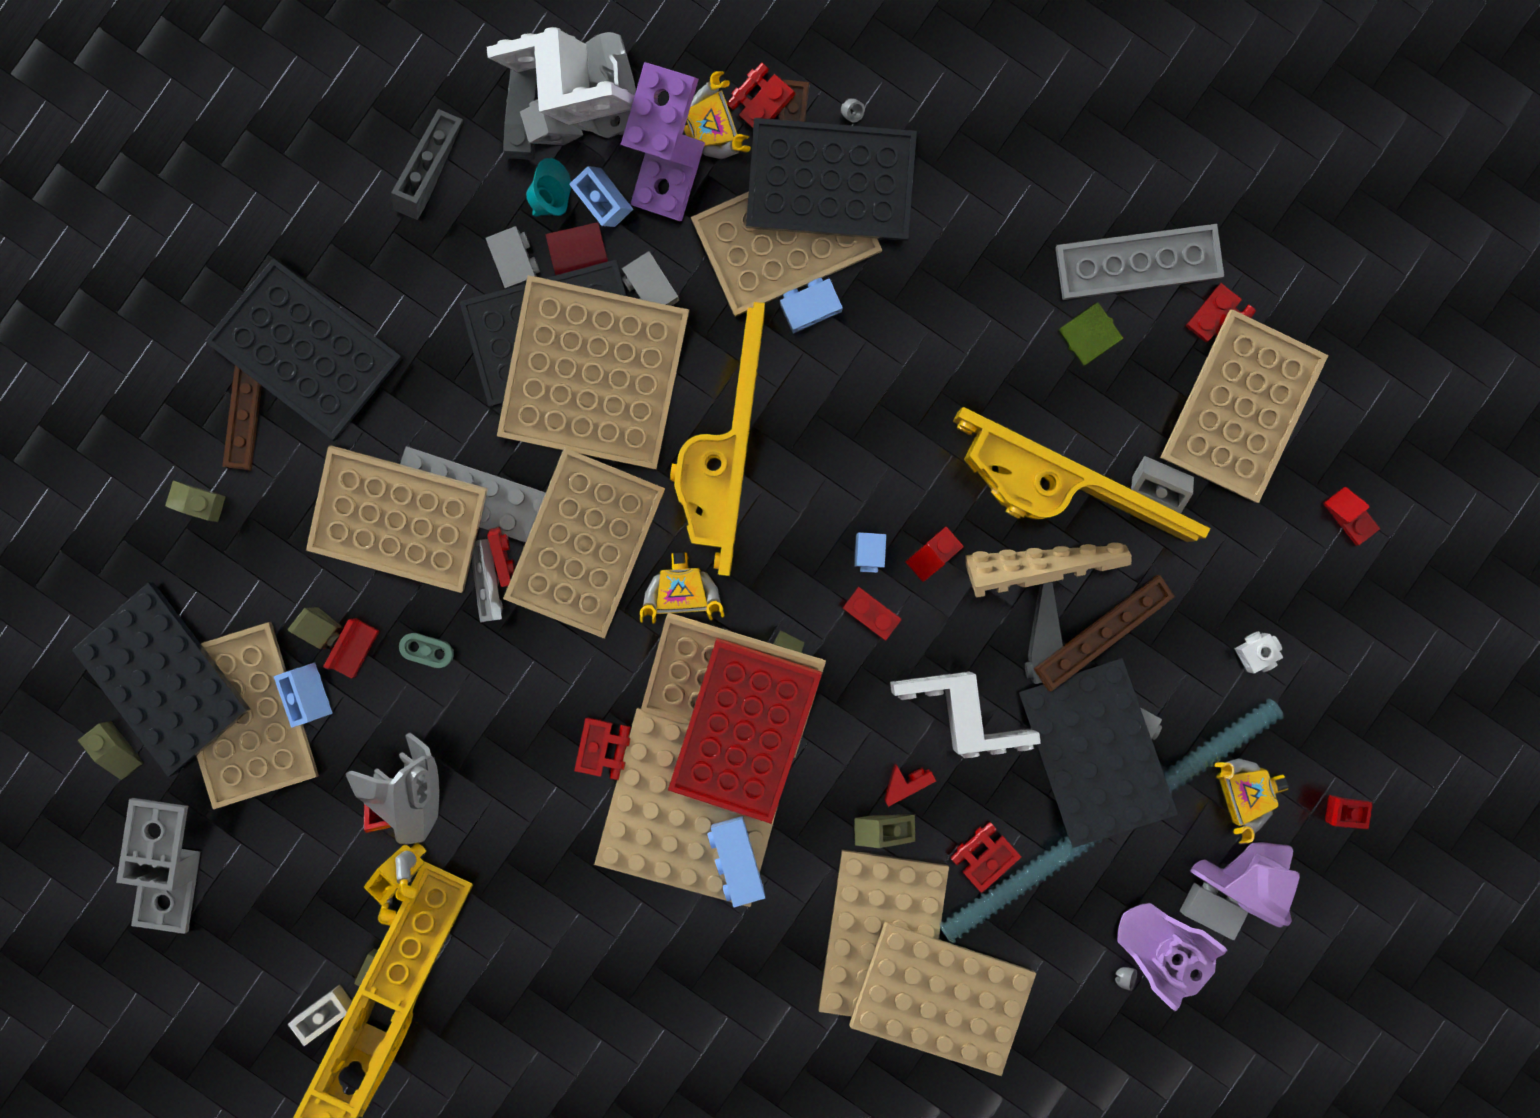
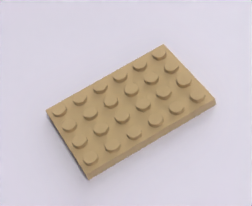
(769, 263)
(1244, 406)
(396, 519)
(584, 543)
(683, 661)
(261, 747)
(867, 895)
(942, 999)

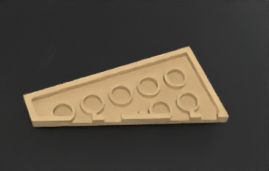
(1039, 565)

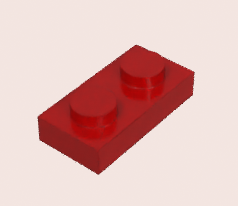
(499, 545)
(872, 613)

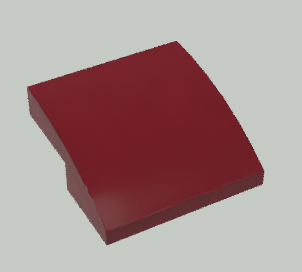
(576, 248)

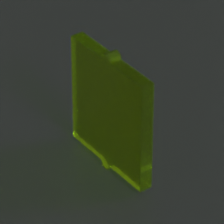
(1090, 333)

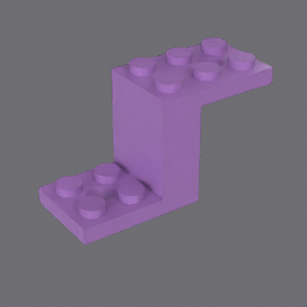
(660, 135)

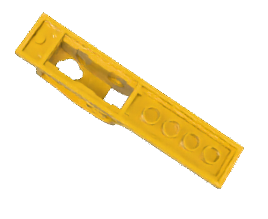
(1025, 462)
(720, 490)
(394, 982)

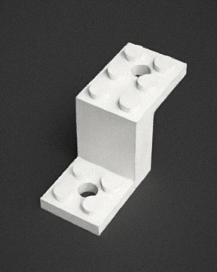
(561, 76)
(965, 714)

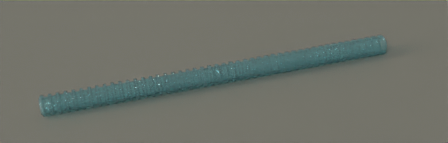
(1063, 853)

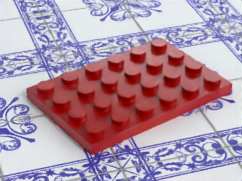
(744, 730)

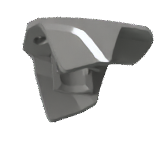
(608, 63)
(408, 800)

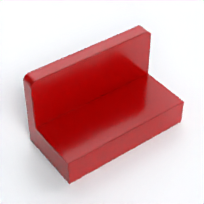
(351, 648)

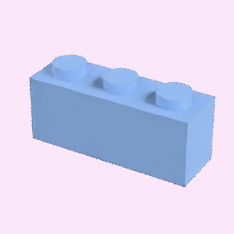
(736, 861)

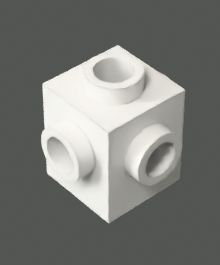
(1259, 652)

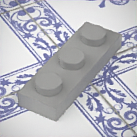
(486, 582)

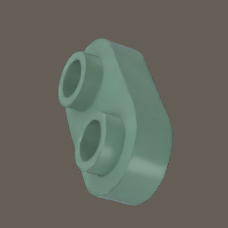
(427, 650)

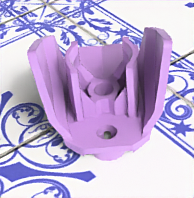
(1257, 881)
(1153, 941)

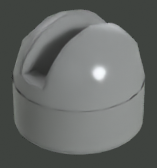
(856, 106)
(1126, 978)

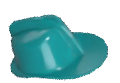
(549, 189)

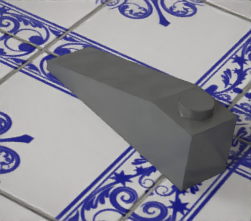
(520, 93)
(425, 165)
(1045, 631)

